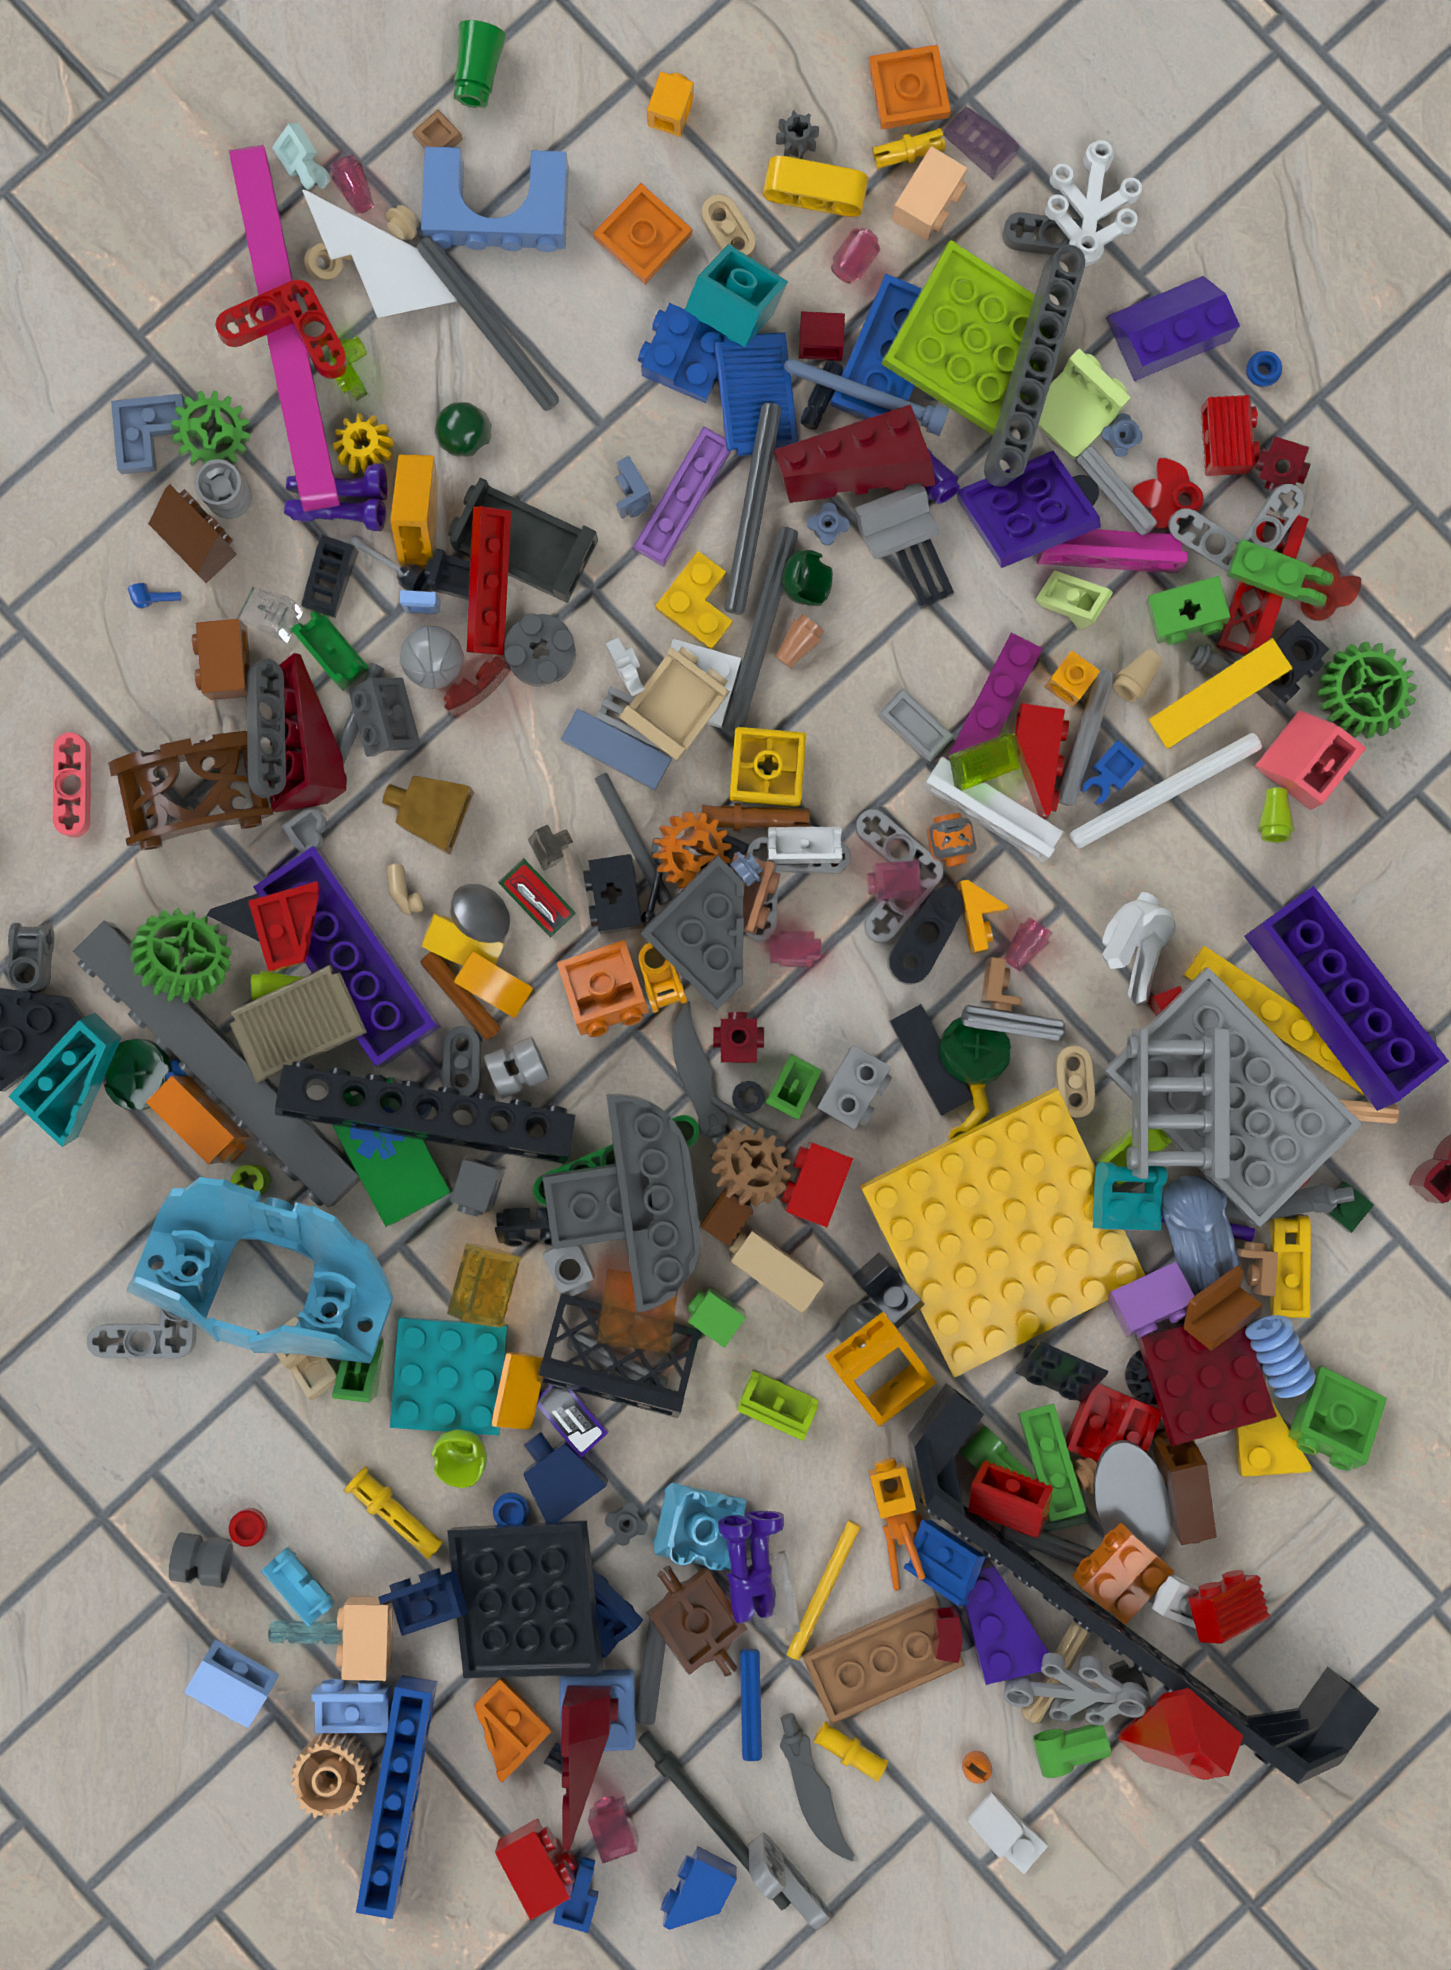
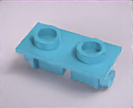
(298, 1586)

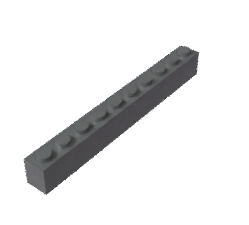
(221, 1066)

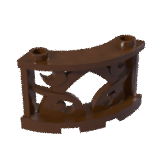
(140, 770)

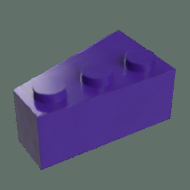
(1000, 1630)

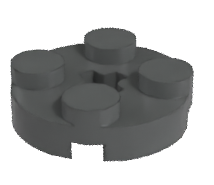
(532, 631)

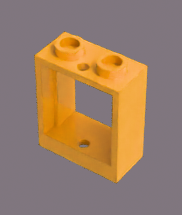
(880, 1340)

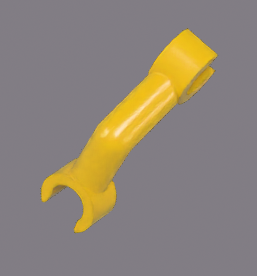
(978, 1114)

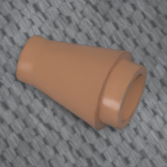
(799, 640)

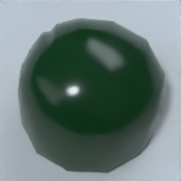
(462, 429)
(807, 578)

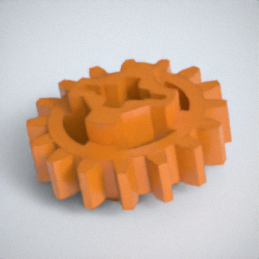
(697, 837)

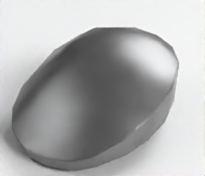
(480, 913)

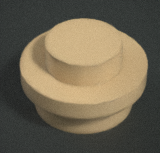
(402, 222)

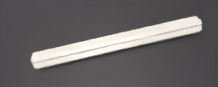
(1165, 790)

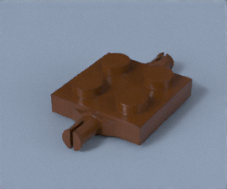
(696, 1621)

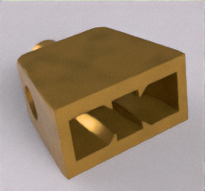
(430, 809)

